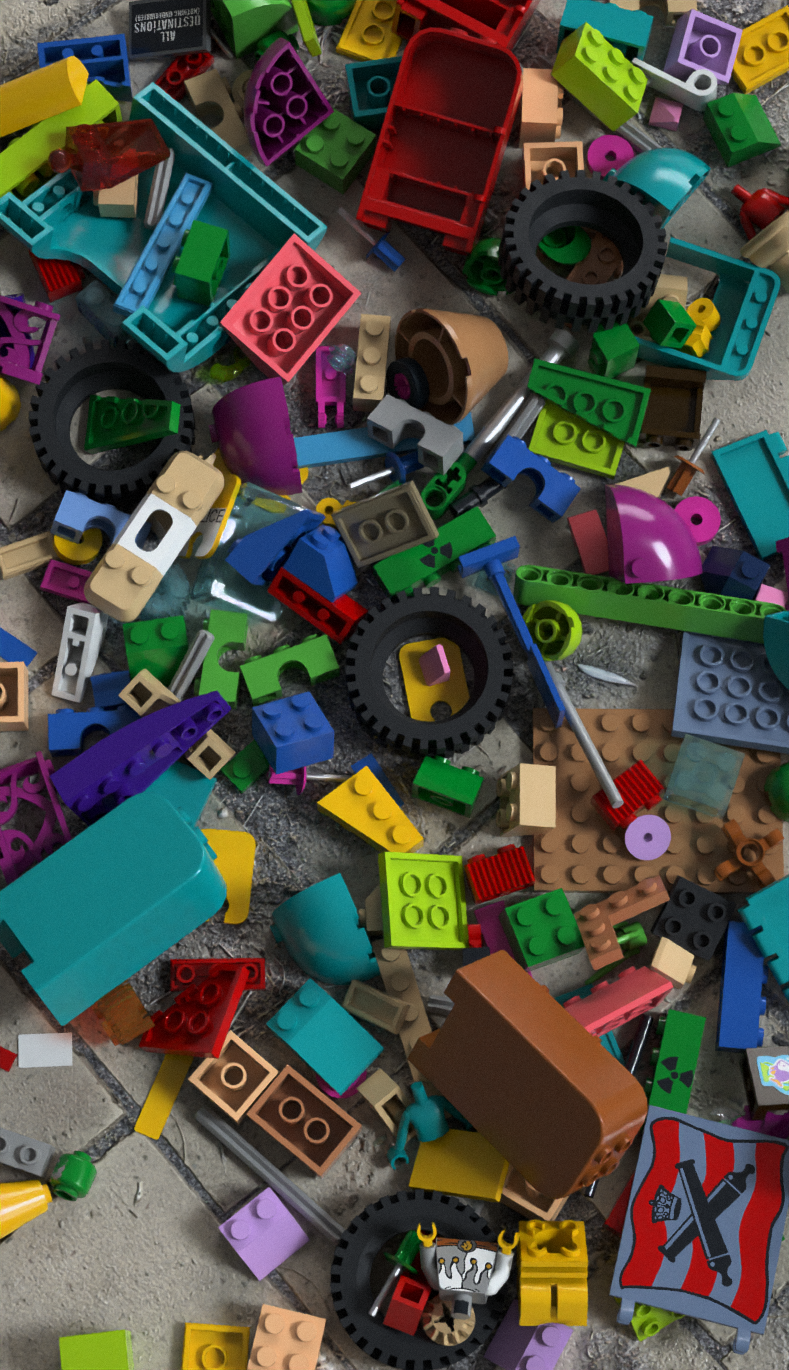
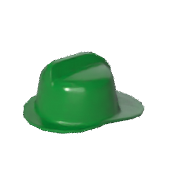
(566, 245)

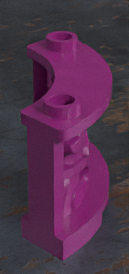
(18, 358)
(16, 862)

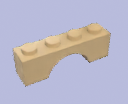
(149, 695)

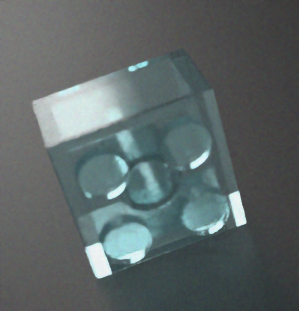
(703, 776)

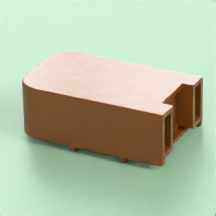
(531, 1078)

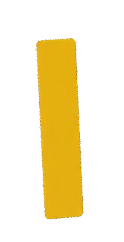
(163, 1095)

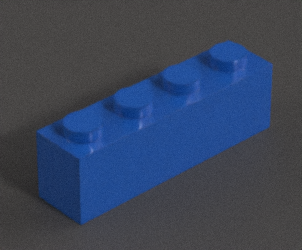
(740, 991)

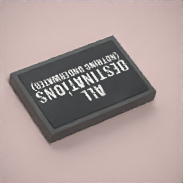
(168, 28)

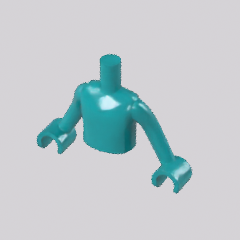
(427, 1118)

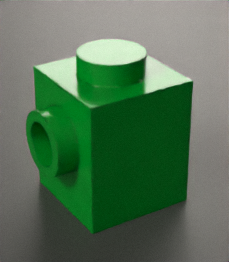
(669, 324)

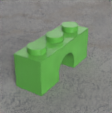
(229, 634)
(312, 656)

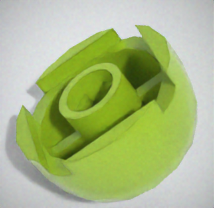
(554, 629)

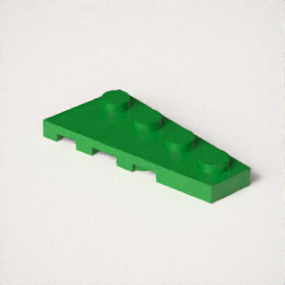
(596, 399)
(128, 421)

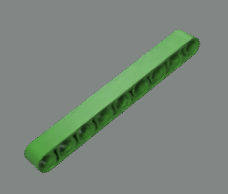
(645, 603)

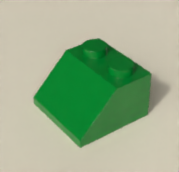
(739, 128)
(613, 351)
(156, 646)
(447, 785)

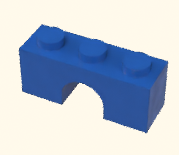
(553, 489)
(69, 729)

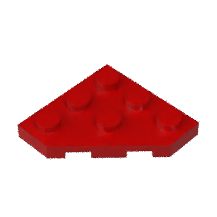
(199, 1017)

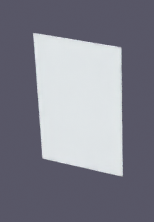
(45, 1050)

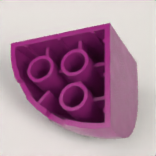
(281, 102)
(257, 437)
(647, 538)

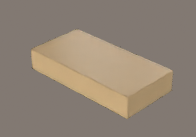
(27, 555)
(375, 1006)

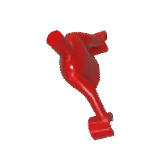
(760, 208)

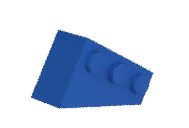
(102, 56)

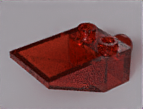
(109, 152)

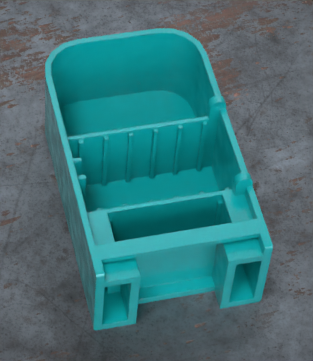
(110, 902)

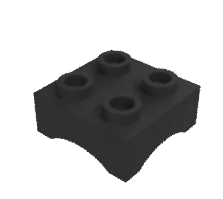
(693, 918)

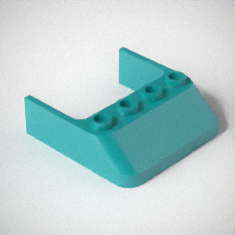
(744, 304)

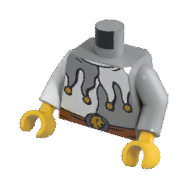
(465, 1269)

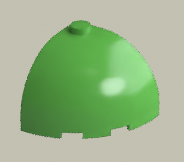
(251, 20)

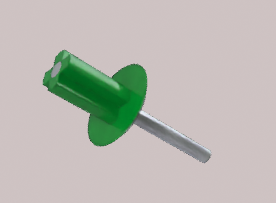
(401, 1261)

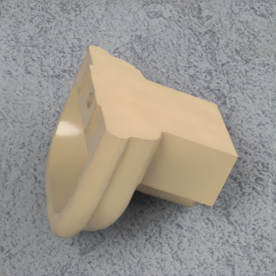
(771, 249)

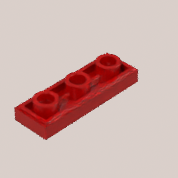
(183, 68)
(195, 971)

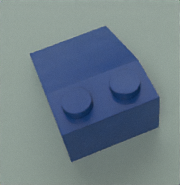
(267, 550)

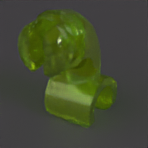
(230, 372)

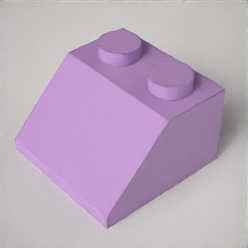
(702, 44)
(264, 1233)
(527, 1346)

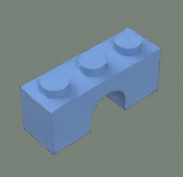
(80, 513)

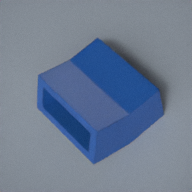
(108, 687)

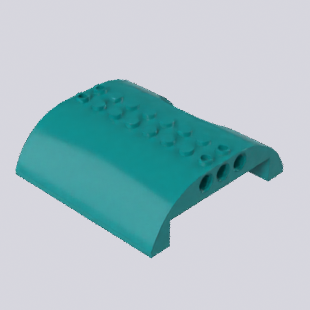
(258, 214)

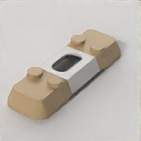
(129, 575)

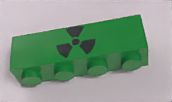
(429, 561)
(674, 1061)

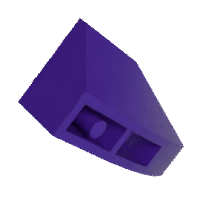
(135, 756)

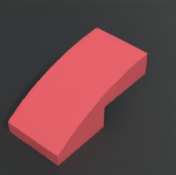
(590, 541)

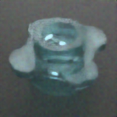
(342, 358)

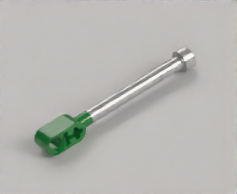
(560, 346)

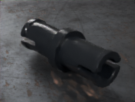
(475, 497)

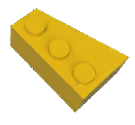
(371, 814)

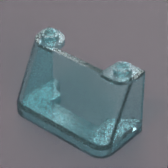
(223, 586)

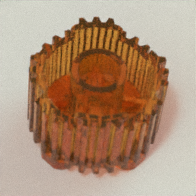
(122, 1014)

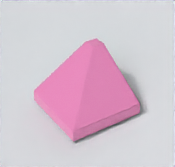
(666, 114)

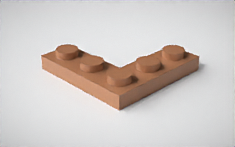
(597, 919)

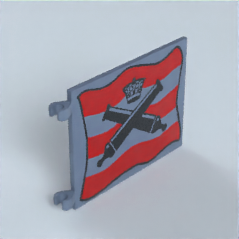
(703, 1223)

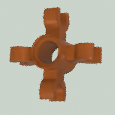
(761, 874)

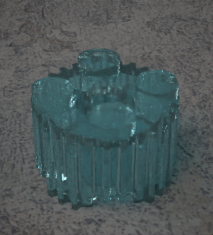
(175, 597)

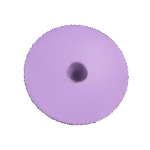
(647, 837)

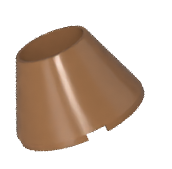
(459, 356)

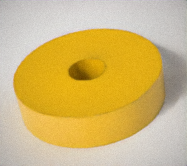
(79, 553)

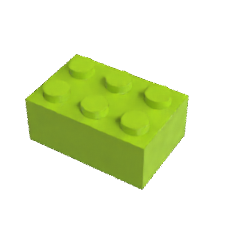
(599, 76)

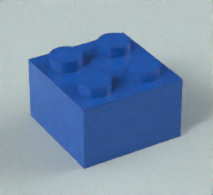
(292, 732)

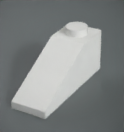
(79, 650)

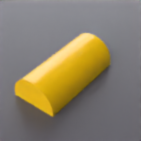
(42, 94)

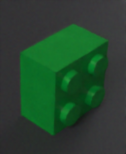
(201, 262)
(541, 930)

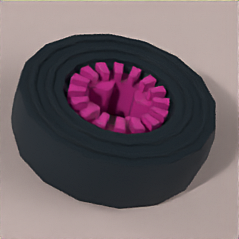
(408, 382)

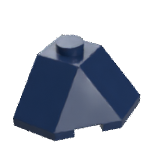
(732, 573)

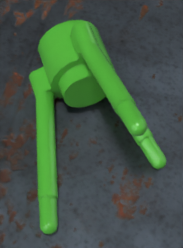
(630, 938)

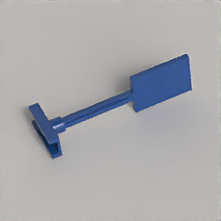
(490, 560)

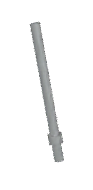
(585, 741)

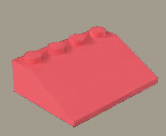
(289, 310)
(620, 1001)

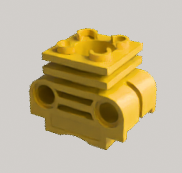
(552, 1273)

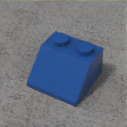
(323, 563)

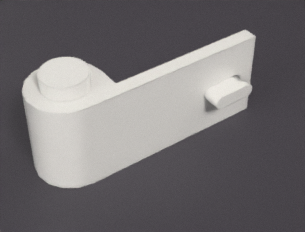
(695, 93)

